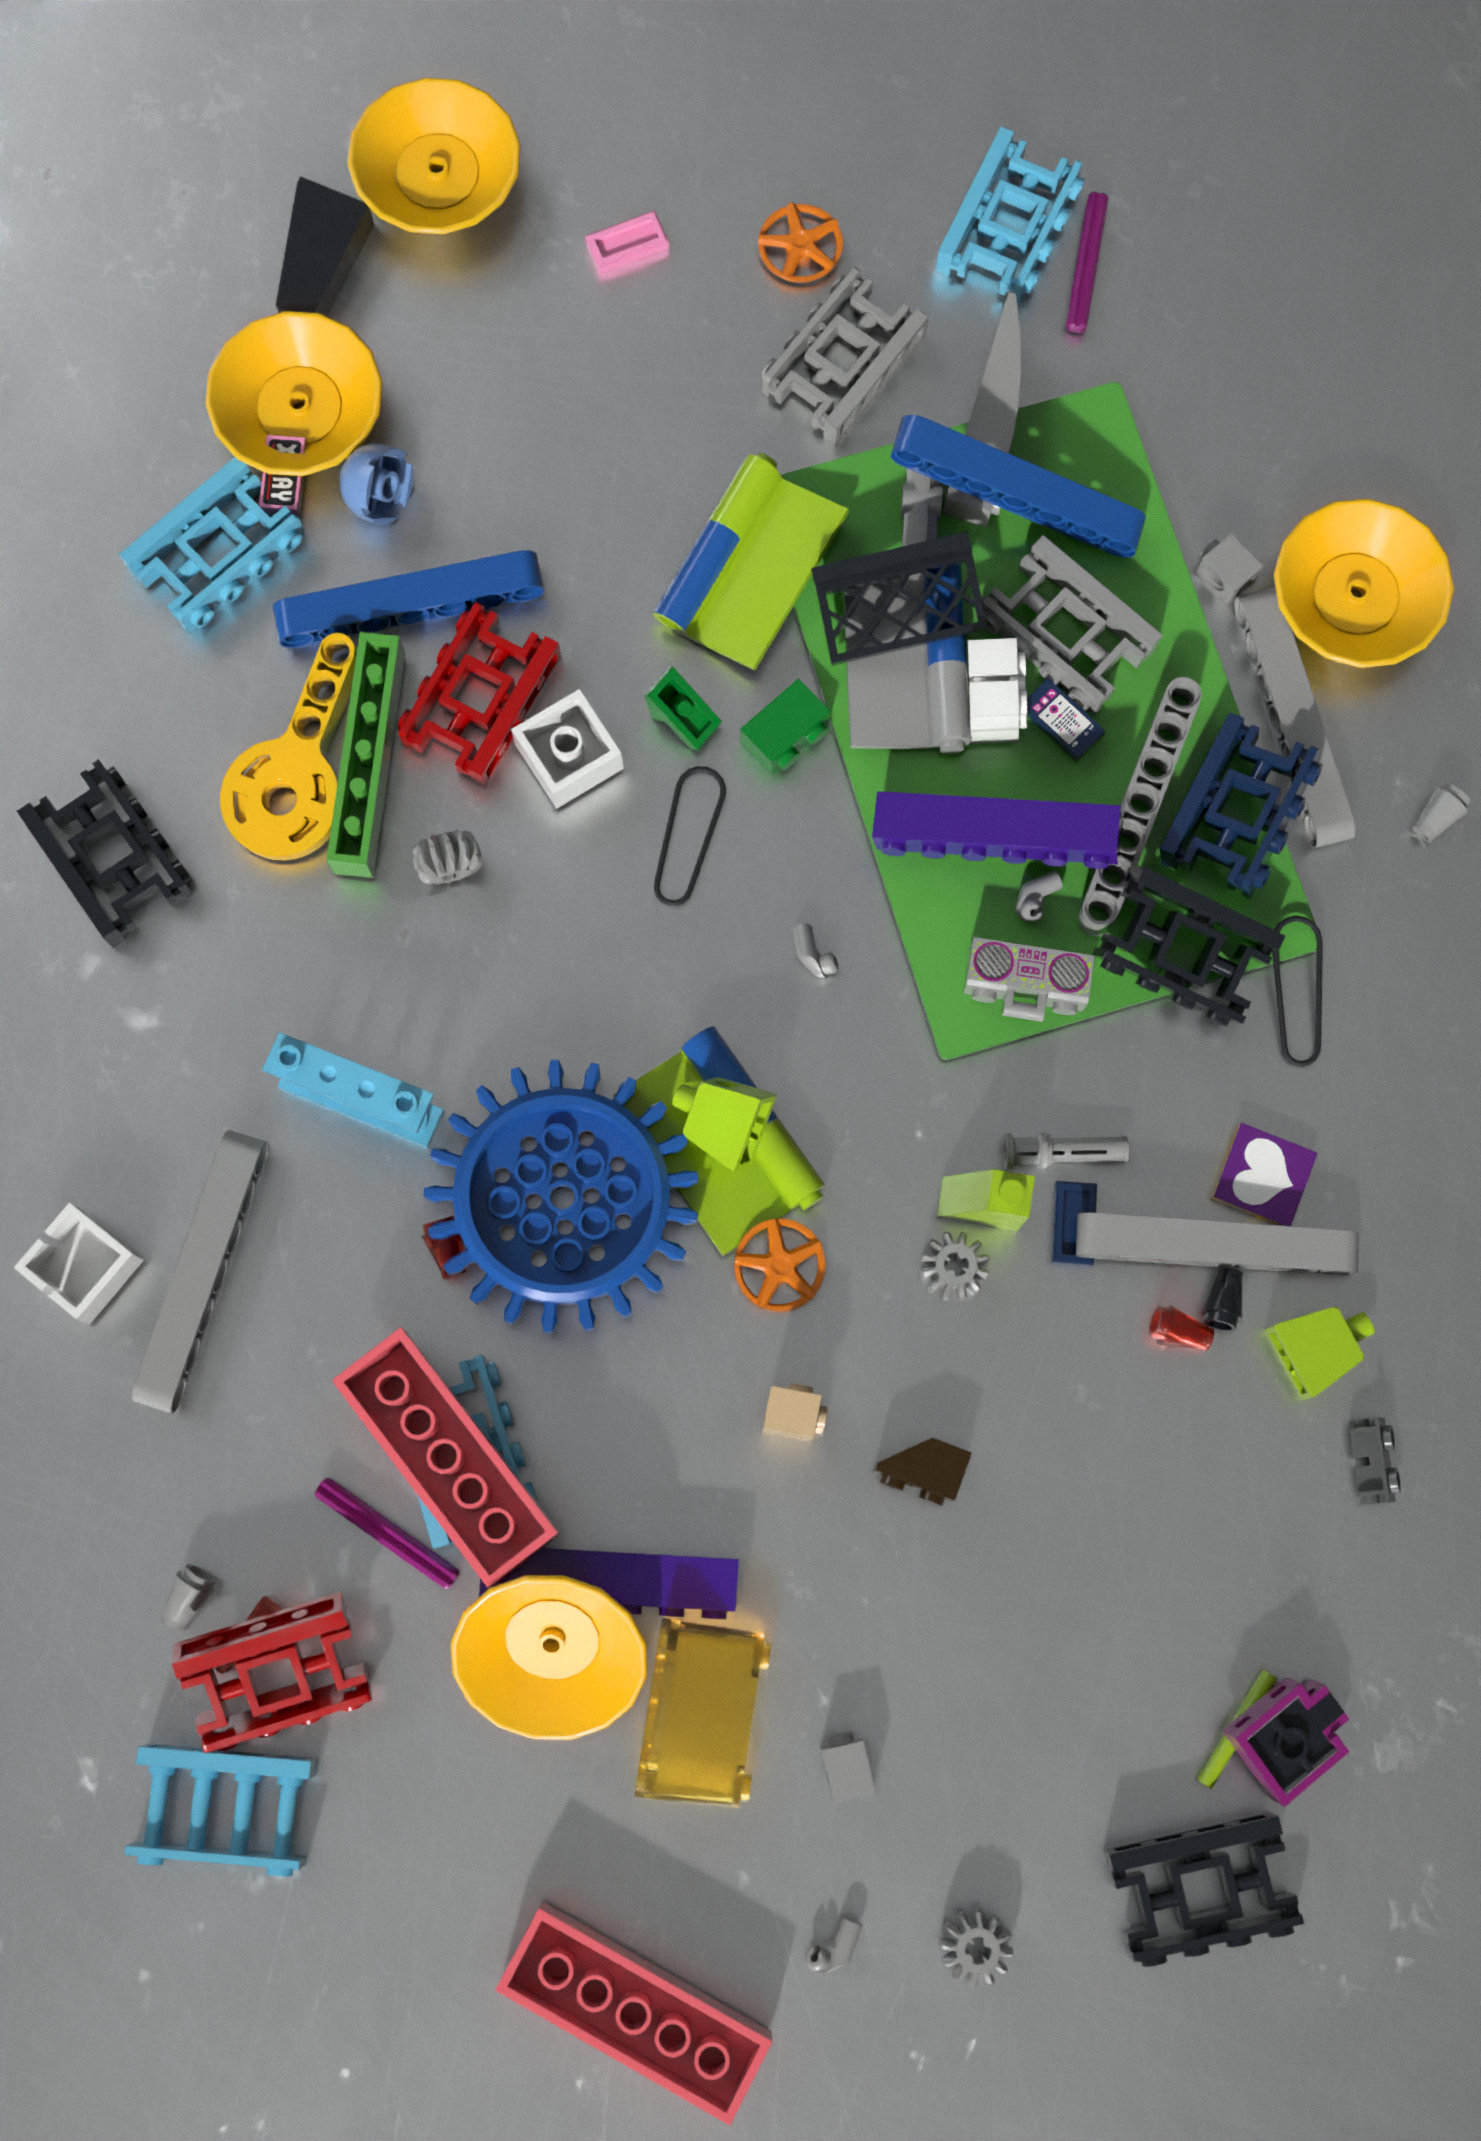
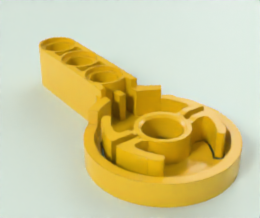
(292, 765)

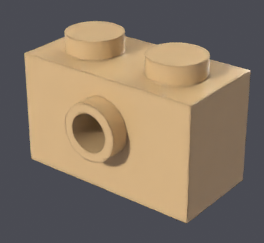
(794, 1412)

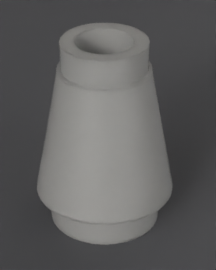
(1441, 811)
(187, 1596)

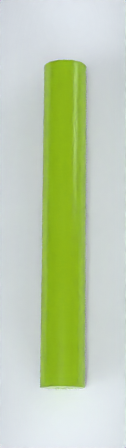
(1224, 1749)

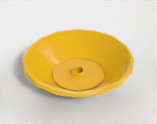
(427, 129)
(289, 362)
(1382, 555)
(543, 1684)

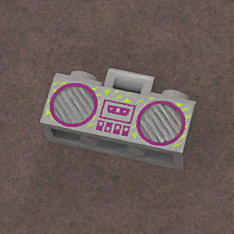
(1030, 972)

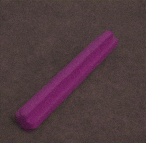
(1087, 262)
(387, 1533)

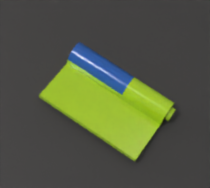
(750, 563)
(726, 1199)

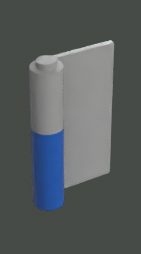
(914, 693)

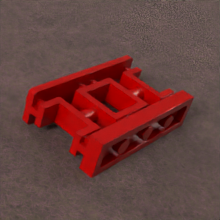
(506, 709)
(262, 1642)

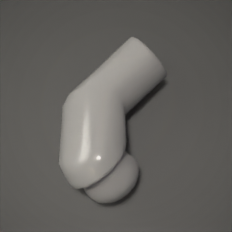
(837, 1951)

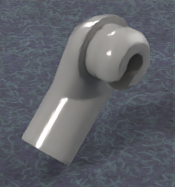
(1032, 896)
(807, 953)

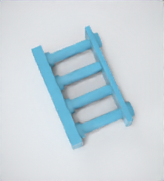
(354, 1090)
(205, 1767)

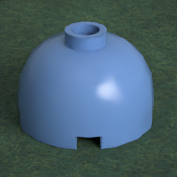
(376, 481)

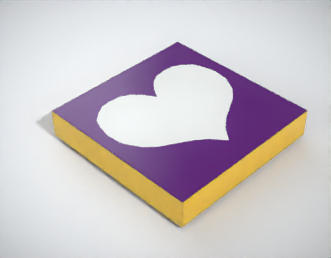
(1264, 1175)

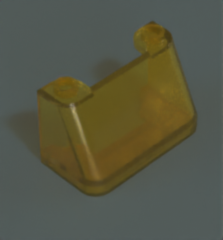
(700, 1714)

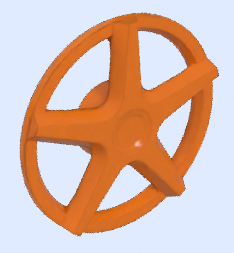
(800, 242)
(780, 1264)

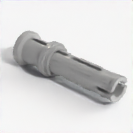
(1047, 1150)

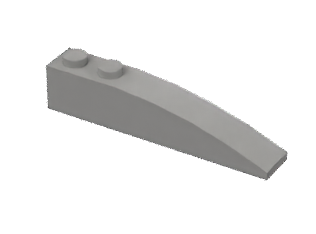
(993, 410)

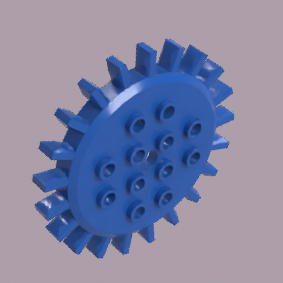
(555, 1122)

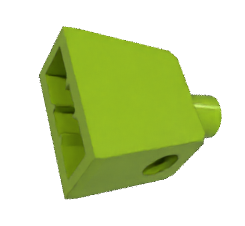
(725, 1119)
(1319, 1347)

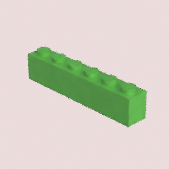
(366, 755)

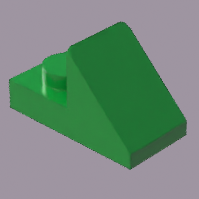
(681, 708)

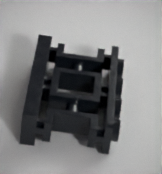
(80, 869)
(1200, 918)
(1195, 1849)

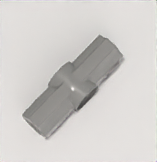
(920, 508)

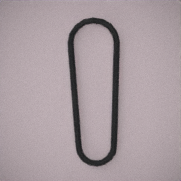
(669, 829)
(1318, 1024)

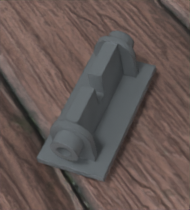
(1378, 1476)

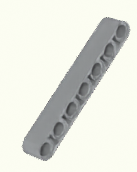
(1293, 712)
(1147, 789)
(1217, 1244)
(200, 1272)

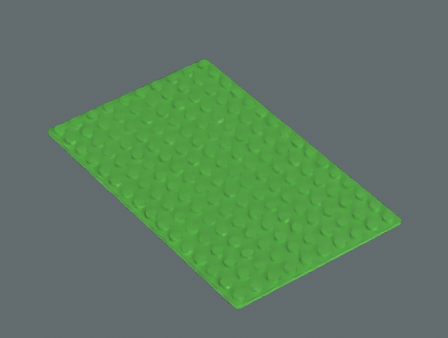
(953, 899)

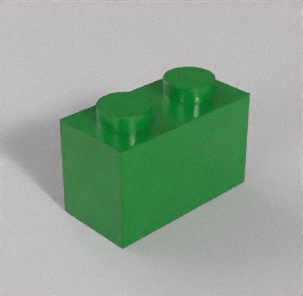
(786, 727)

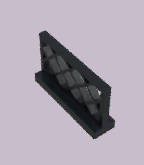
(895, 564)

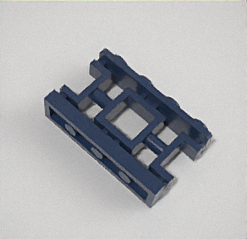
(1211, 794)

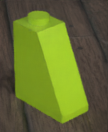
(987, 1198)

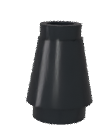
(1224, 1302)

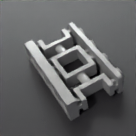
(866, 375)
(1086, 601)

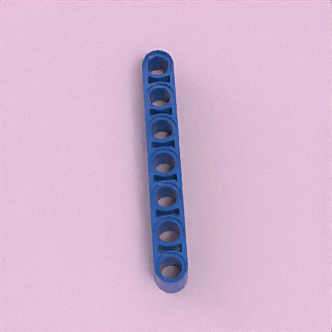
(1017, 486)
(408, 598)

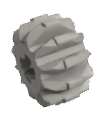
(446, 857)
(961, 1254)
(962, 1957)

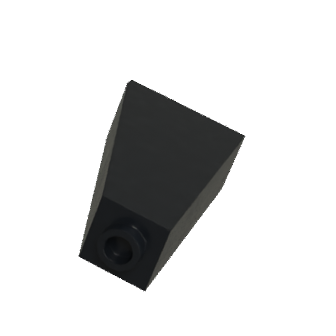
(321, 247)

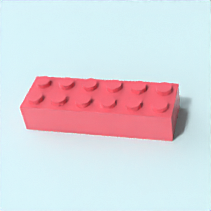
(446, 1457)
(636, 2012)

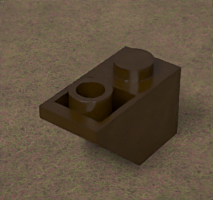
(928, 1466)

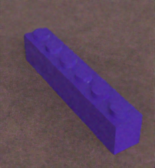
(997, 829)
(644, 1579)

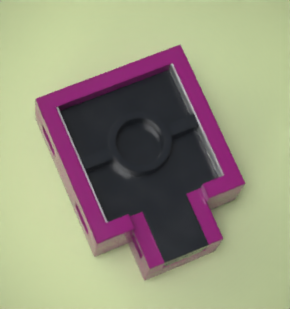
(1289, 1737)

